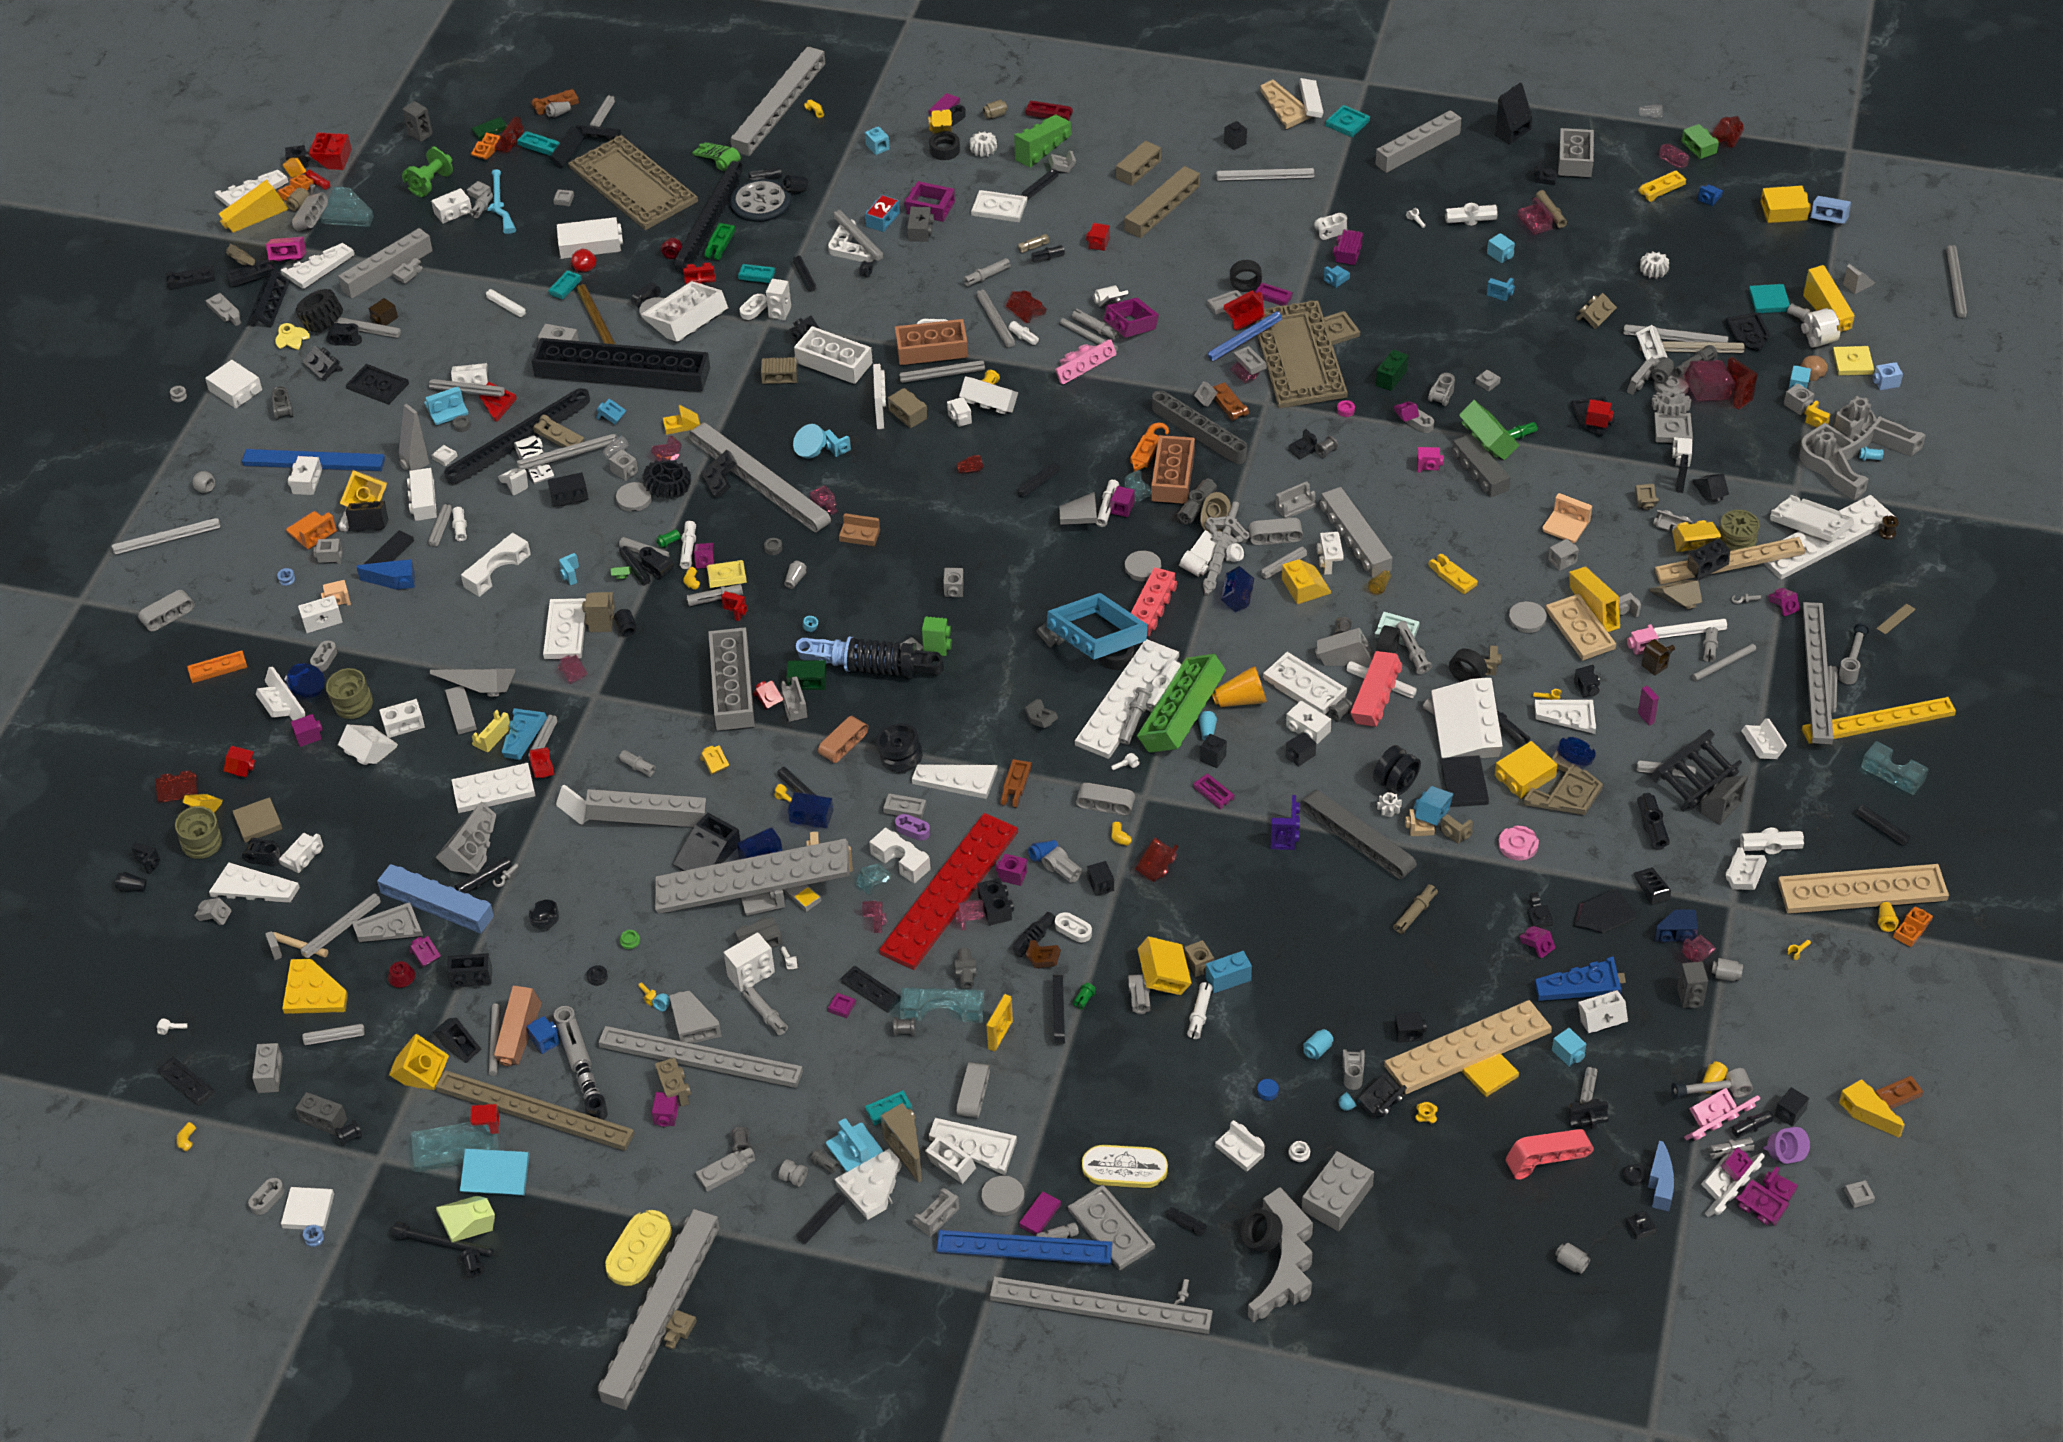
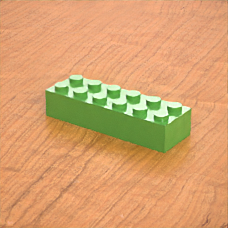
(1181, 703)

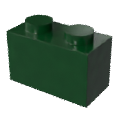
(1392, 370)
(810, 674)

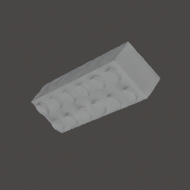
(731, 679)

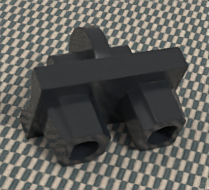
(1588, 1114)

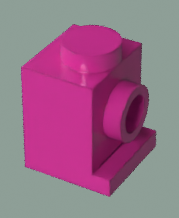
(1429, 458)

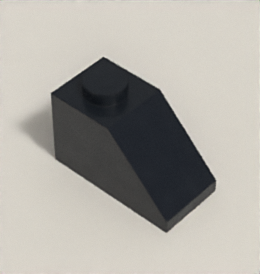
(1712, 487)
(457, 1039)

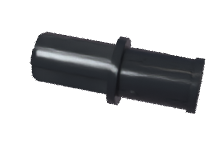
(765, 174)
(1048, 253)
(1752, 1123)

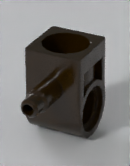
(1656, 656)

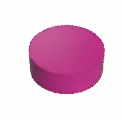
(1345, 408)

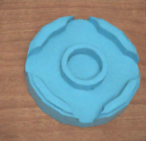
(809, 441)

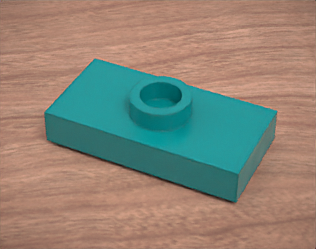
(756, 273)
(564, 285)
(881, 1106)

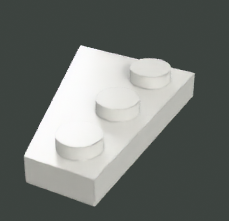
(1567, 713)

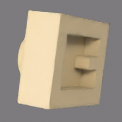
(1418, 827)

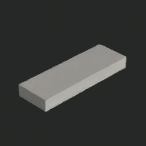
(460, 709)

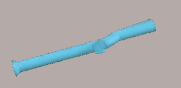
(508, 226)

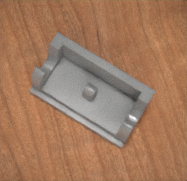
(1295, 500)
(793, 700)
(937, 1213)

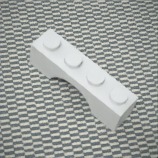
(509, 551)

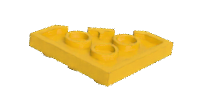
(312, 990)

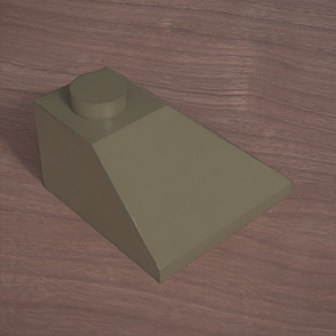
(1680, 593)

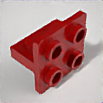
(1245, 309)

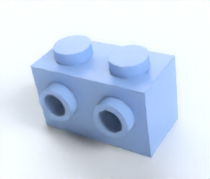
(1831, 209)

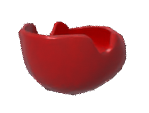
(583, 260)

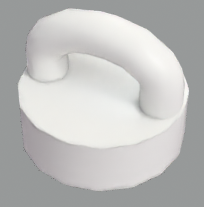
(1234, 553)

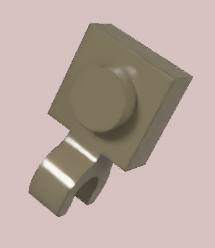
(678, 1326)

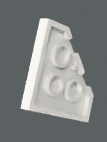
(871, 1183)

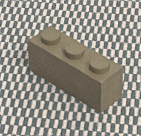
(1138, 163)

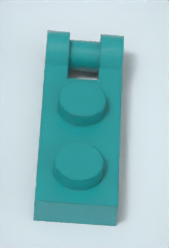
(537, 143)

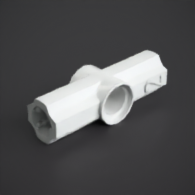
(1471, 214)
(1161, 683)
(1771, 840)

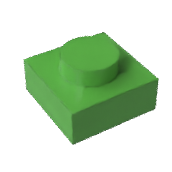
(621, 572)

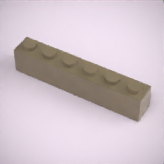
(1162, 202)

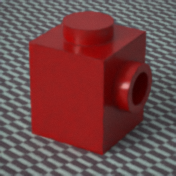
(1098, 236)
(1599, 413)
(239, 761)

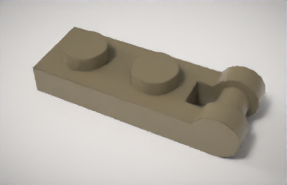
(557, 433)

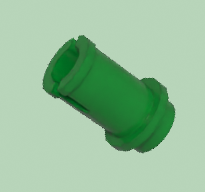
(668, 538)
(1087, 991)

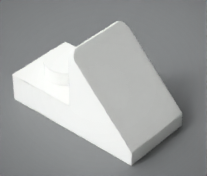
(515, 479)

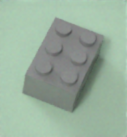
(1576, 152)
(1337, 1191)

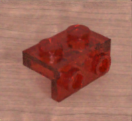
(1728, 129)
(510, 135)
(1025, 305)
(176, 786)
(1155, 860)

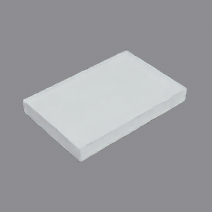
(999, 206)

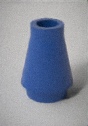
(1040, 849)

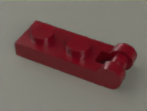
(1047, 110)

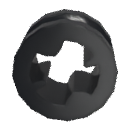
(866, 268)

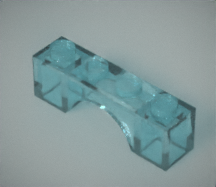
(920, 1001)

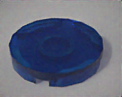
(305, 680)
(1576, 751)

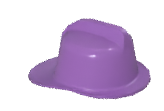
(1788, 1145)

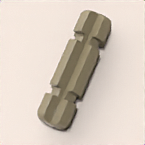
(1033, 243)

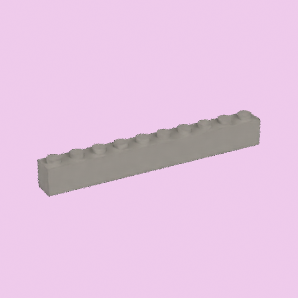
(778, 101)
(660, 1304)

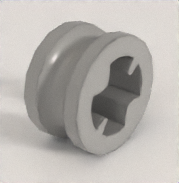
(178, 393)

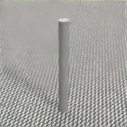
(1083, 332)
(1724, 662)
(495, 1016)

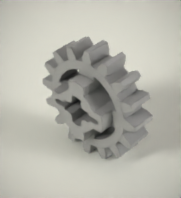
(1671, 402)

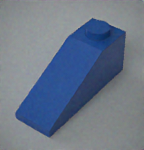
(389, 574)

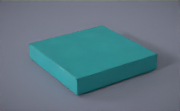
(1347, 121)
(1769, 298)

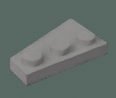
(389, 924)

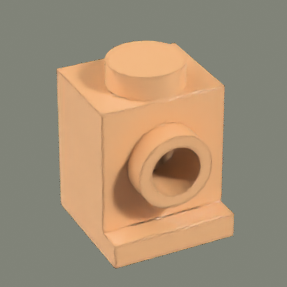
(337, 589)

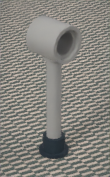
(1850, 666)
(1736, 1081)

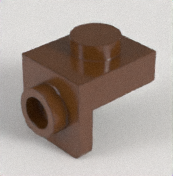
(1042, 956)

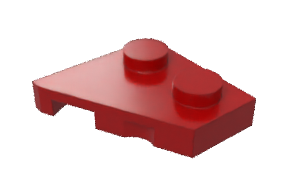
(498, 405)

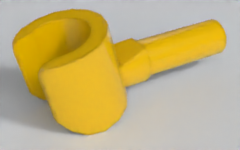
(1555, 695)
(780, 792)
(1795, 948)
(650, 995)

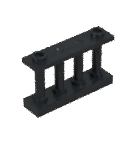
(1691, 752)

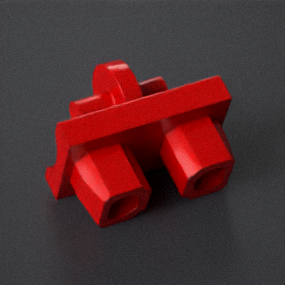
(699, 274)

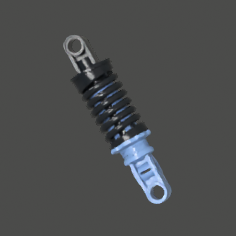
(872, 656)

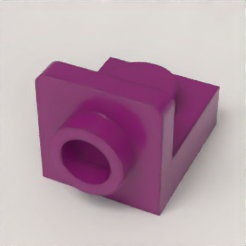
(704, 555)
(424, 951)
(1736, 1163)
(1779, 1185)

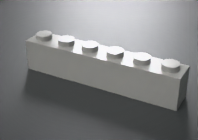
(1418, 141)
(383, 263)
(1356, 531)
(644, 808)

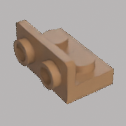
(859, 530)

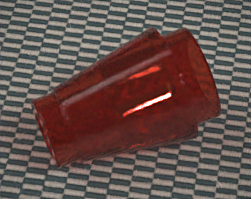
(970, 464)

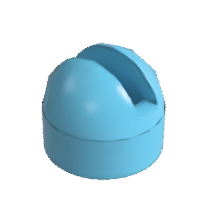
(811, 619)
(661, 1002)
(1346, 1102)

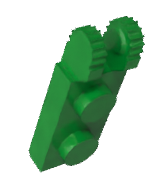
(719, 240)

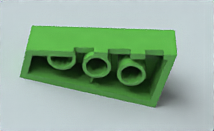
(1041, 140)

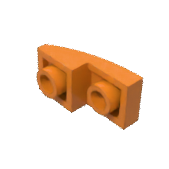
(486, 147)
(300, 181)
(1913, 926)

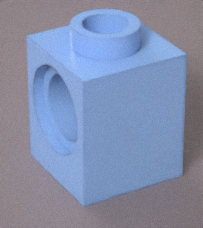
(1887, 376)

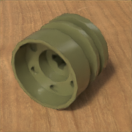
(1739, 529)
(349, 693)
(198, 832)

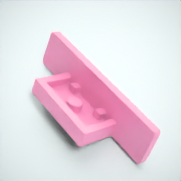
(1083, 360)
(1716, 1109)

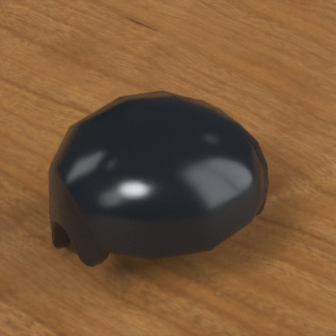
(544, 915)

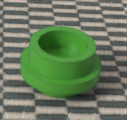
(629, 939)

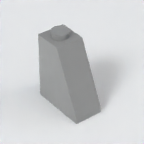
(1343, 648)
(693, 1019)

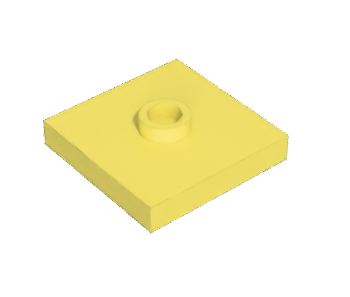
(1853, 360)
(726, 573)

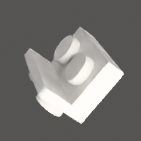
(470, 374)
(301, 852)
(1241, 1146)

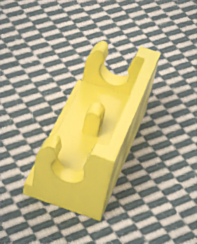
(492, 733)

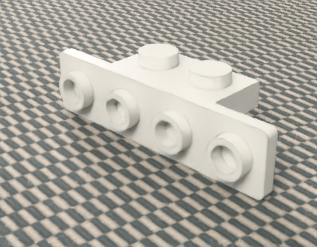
(278, 698)
(1724, 1187)

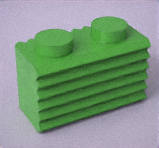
(1700, 141)
(936, 635)

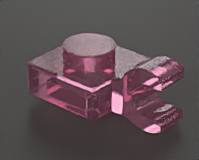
(823, 496)

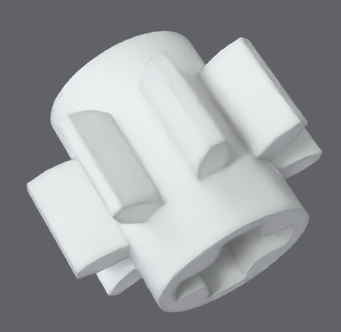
(1389, 804)

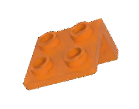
(312, 528)

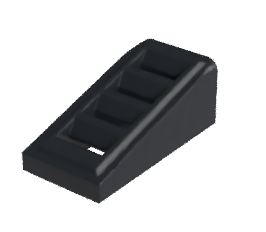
(1653, 896)

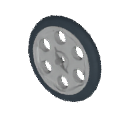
(770, 211)

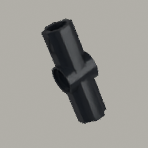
(1653, 821)

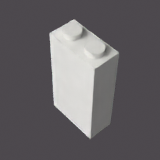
(595, 235)

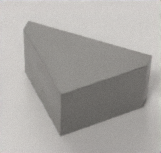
(1856, 280)

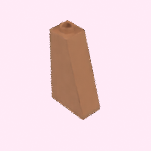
(513, 1037)

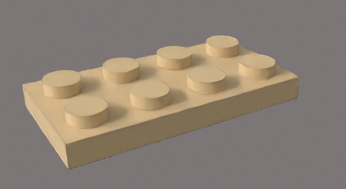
(1580, 627)

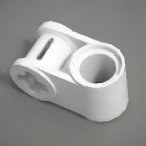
(1332, 225)

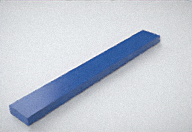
(328, 460)
(1024, 1247)

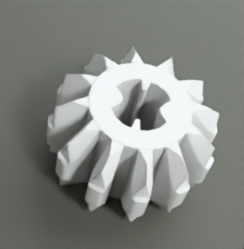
(983, 144)
(1654, 265)

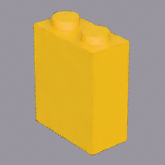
(1785, 204)
(1525, 769)
(1164, 965)

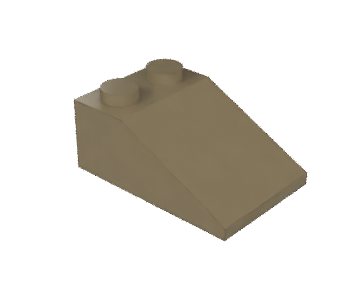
(901, 1137)

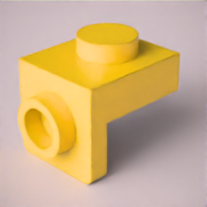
(1816, 416)

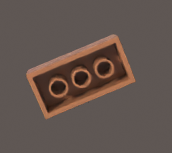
(931, 341)
(1173, 469)

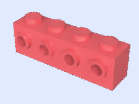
(1154, 597)
(1376, 689)

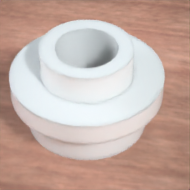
(1299, 1146)

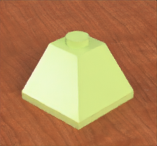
(467, 1217)

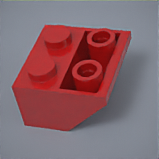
(331, 150)

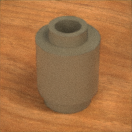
(995, 109)
(296, 199)

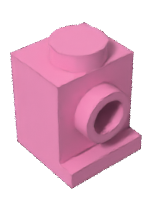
(1641, 638)

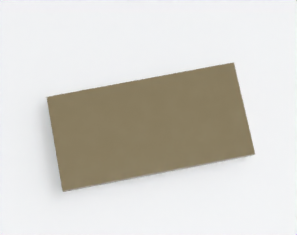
(633, 182)
(1301, 356)

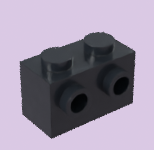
(567, 489)
(367, 515)
(469, 970)

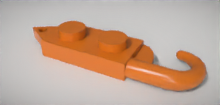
(1147, 447)

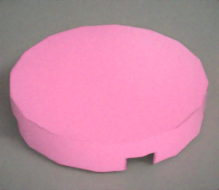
(1518, 843)

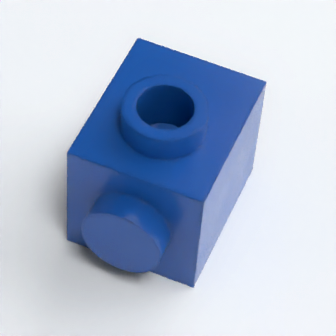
(543, 1034)

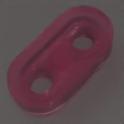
(1674, 155)

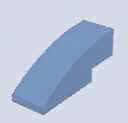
(1662, 1178)

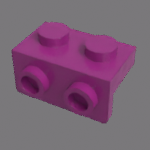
(1762, 1202)

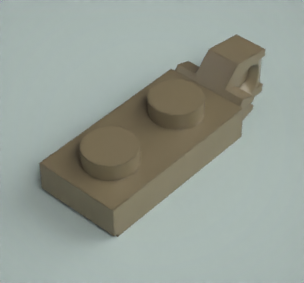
(240, 255)

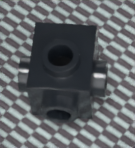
(801, 327)

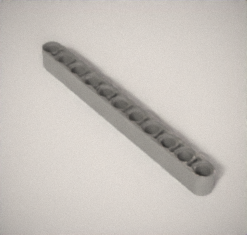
(762, 478)

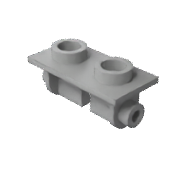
(1666, 519)

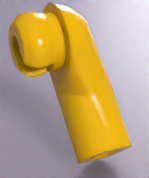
(810, 104)
(690, 580)
(1119, 836)
(183, 1136)

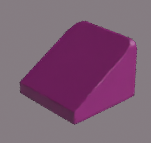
(1407, 411)

